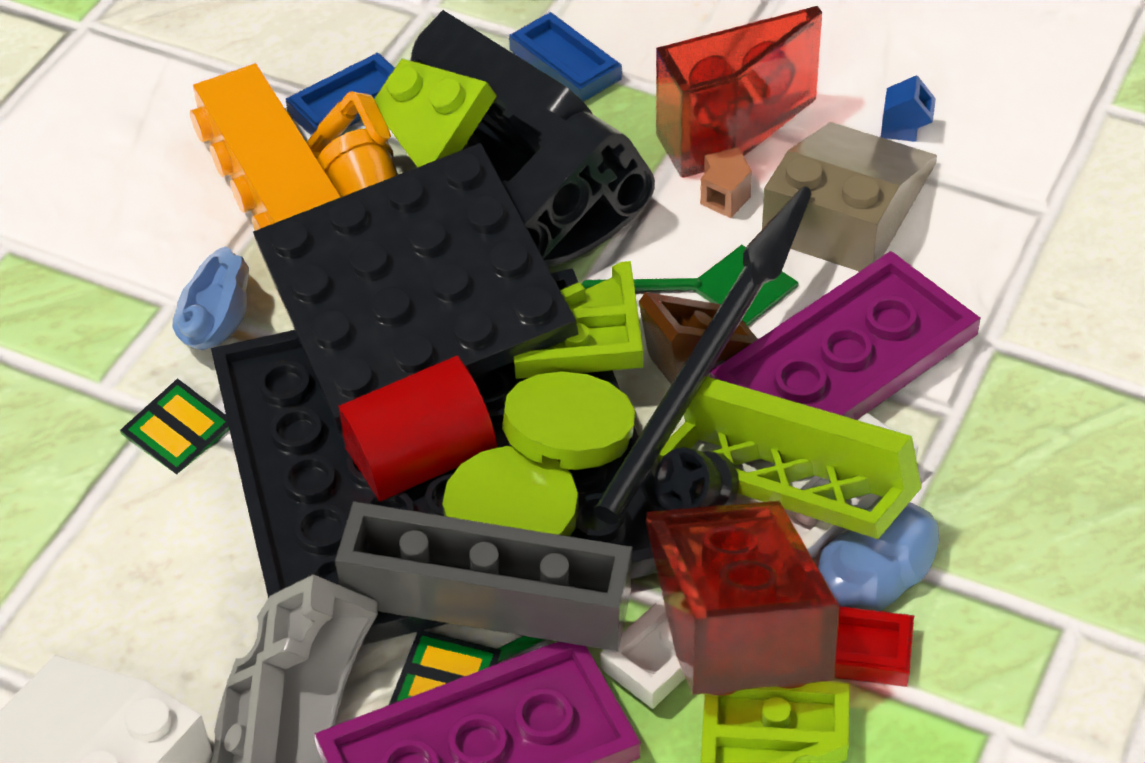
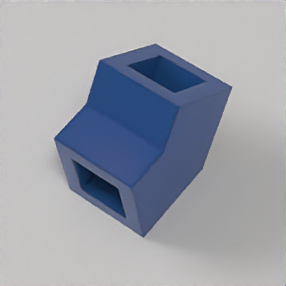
(906, 109)

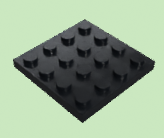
(414, 278)

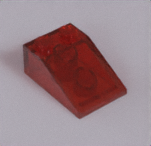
(735, 86)
(743, 598)

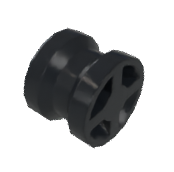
(684, 469)

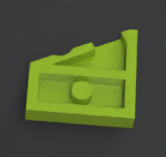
(432, 109)
(606, 330)
(777, 725)

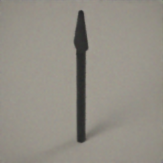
(762, 263)

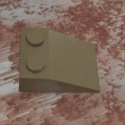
(857, 192)

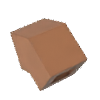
(725, 182)

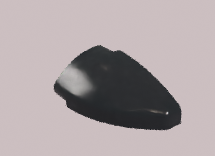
(558, 161)

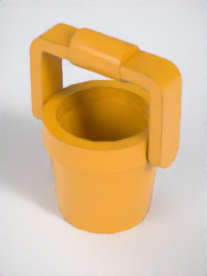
(357, 156)

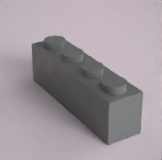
(487, 575)

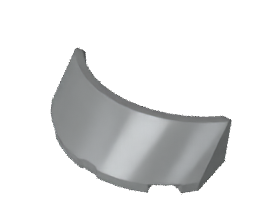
(292, 674)

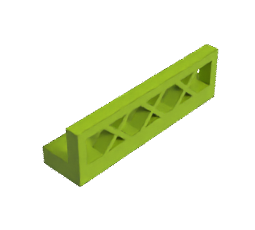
(801, 445)

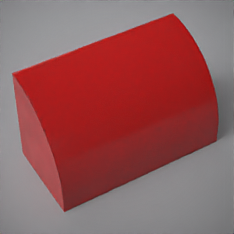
(417, 428)

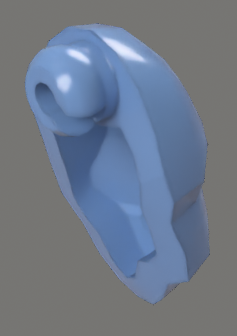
(212, 301)
(878, 571)

